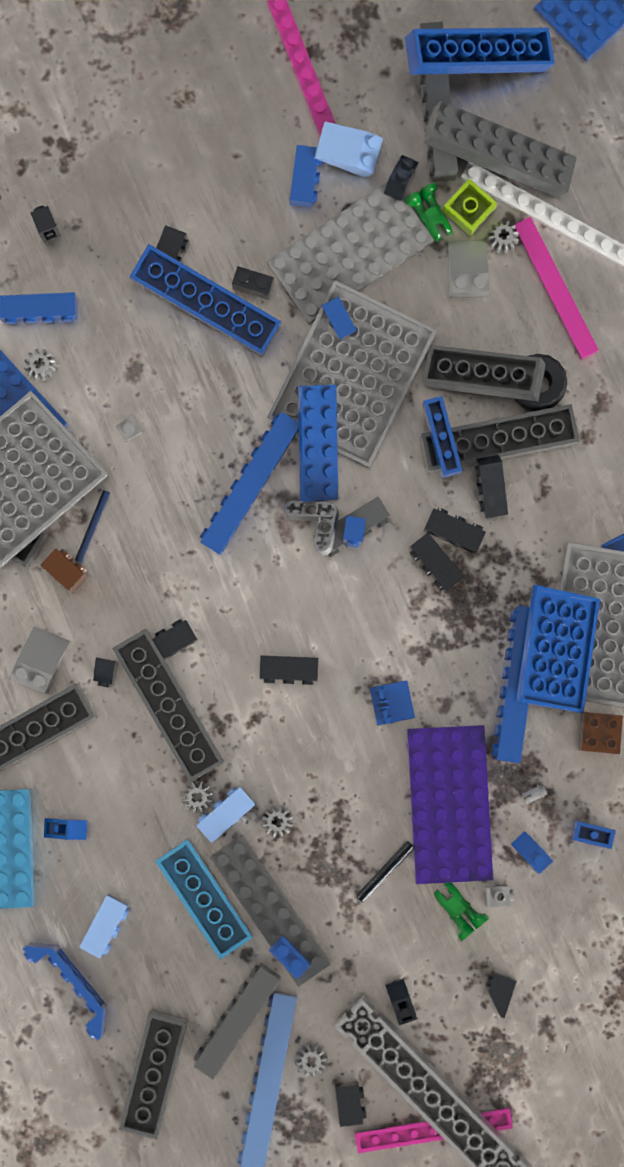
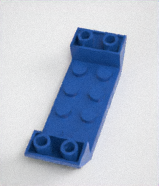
(82, 988)

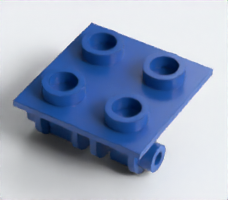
(392, 702)

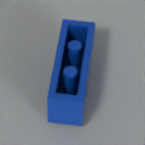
(305, 177)

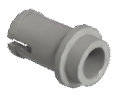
(535, 794)

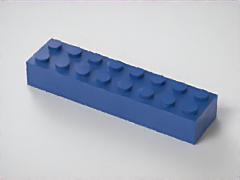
(478, 50)
(205, 300)
(512, 714)

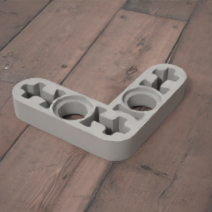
(320, 516)

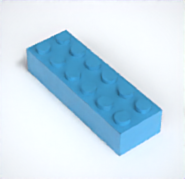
(16, 849)
(204, 899)

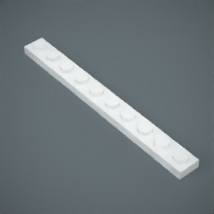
(545, 214)

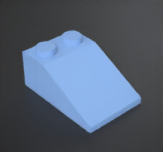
(349, 148)

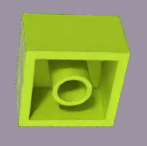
(469, 207)

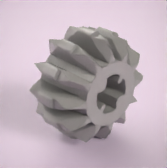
(506, 230)
(43, 370)
(197, 790)
(273, 826)
(304, 1059)

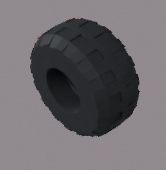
(557, 386)

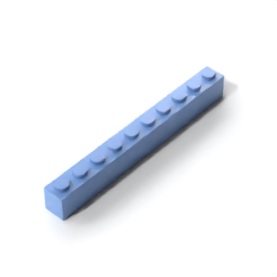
(267, 1080)

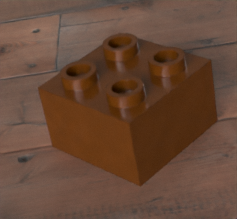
(64, 571)
(600, 733)

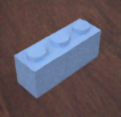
(225, 813)
(104, 926)

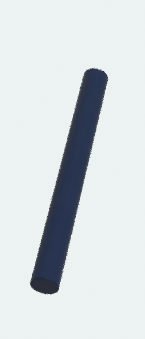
(92, 526)

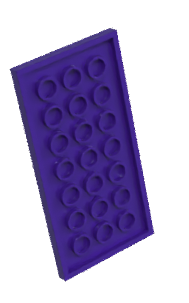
(450, 804)

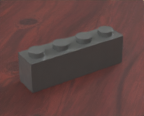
(373, 512)

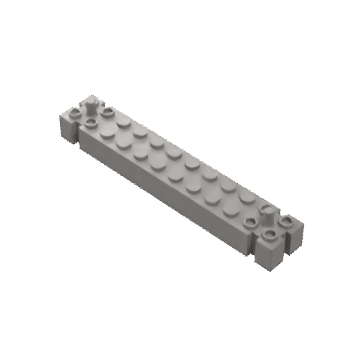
(426, 1088)

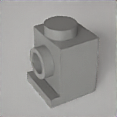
(491, 893)

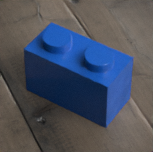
(354, 531)
(593, 834)
(290, 956)

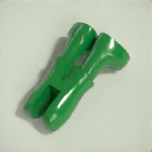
(431, 216)
(456, 906)

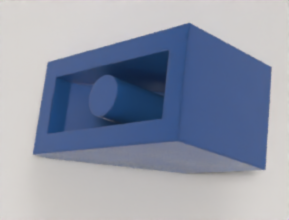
(65, 829)
(532, 852)

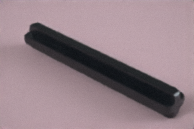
(385, 871)

